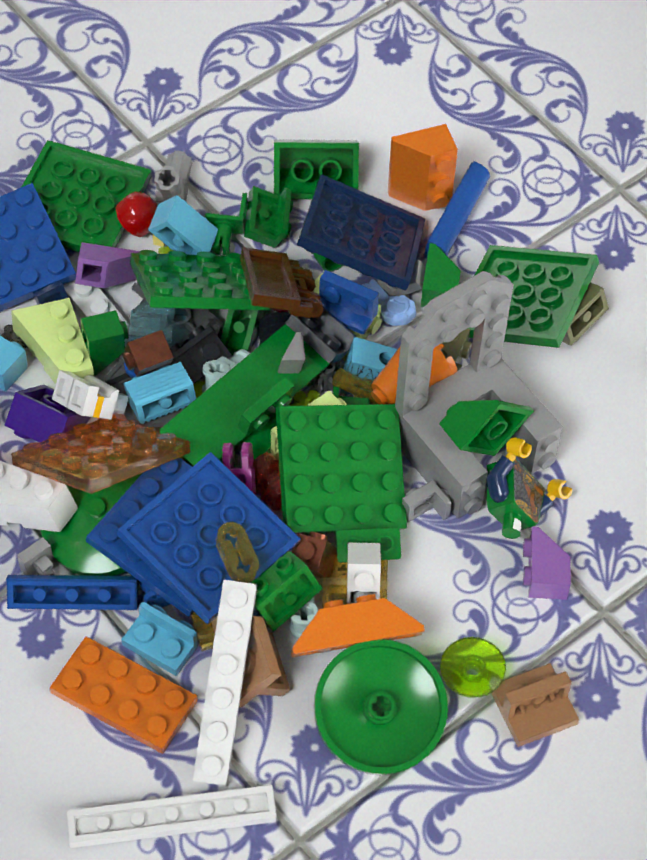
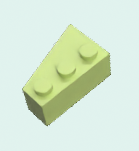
(53, 337)

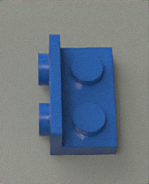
(348, 301)

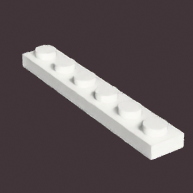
(225, 683)
(171, 816)

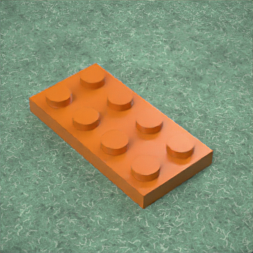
(124, 694)

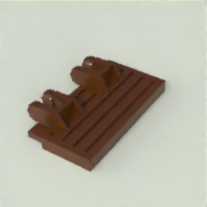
(280, 283)

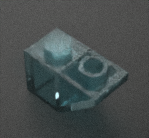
(150, 320)

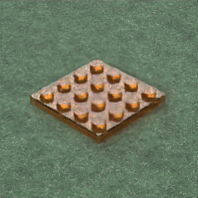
(100, 453)

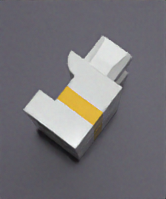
(88, 396)

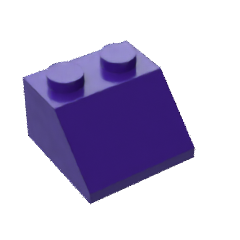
(37, 415)

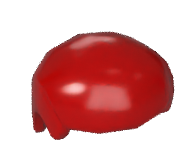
(136, 213)

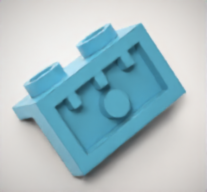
(161, 638)

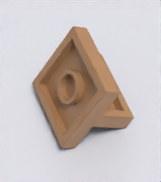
(263, 666)
(536, 704)

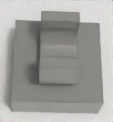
(36, 559)

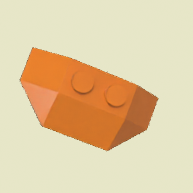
(343, 625)

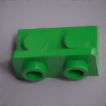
(387, 537)
(284, 590)

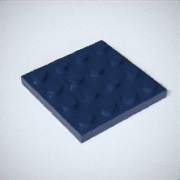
(362, 232)

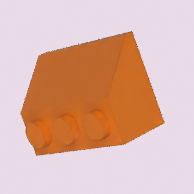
(423, 167)

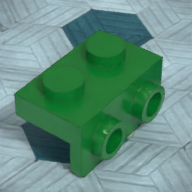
(268, 216)

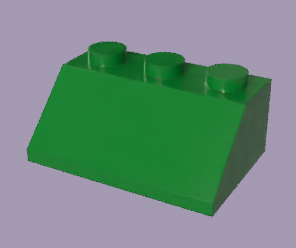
(303, 161)

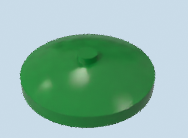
(70, 544)
(380, 707)

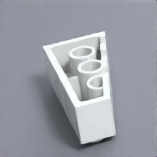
(33, 500)

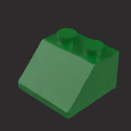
(483, 424)

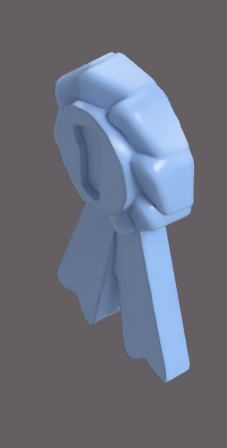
(394, 309)

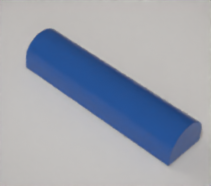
(459, 208)
(72, 592)

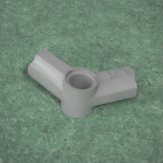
(173, 177)

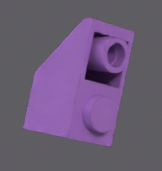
(103, 266)
(548, 567)

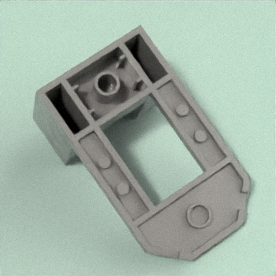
(480, 304)

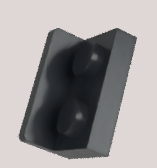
(324, 335)
(201, 348)

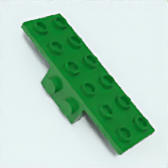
(243, 398)

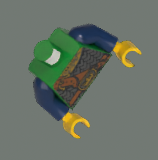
(515, 494)

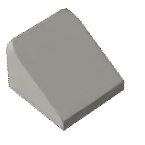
(294, 356)

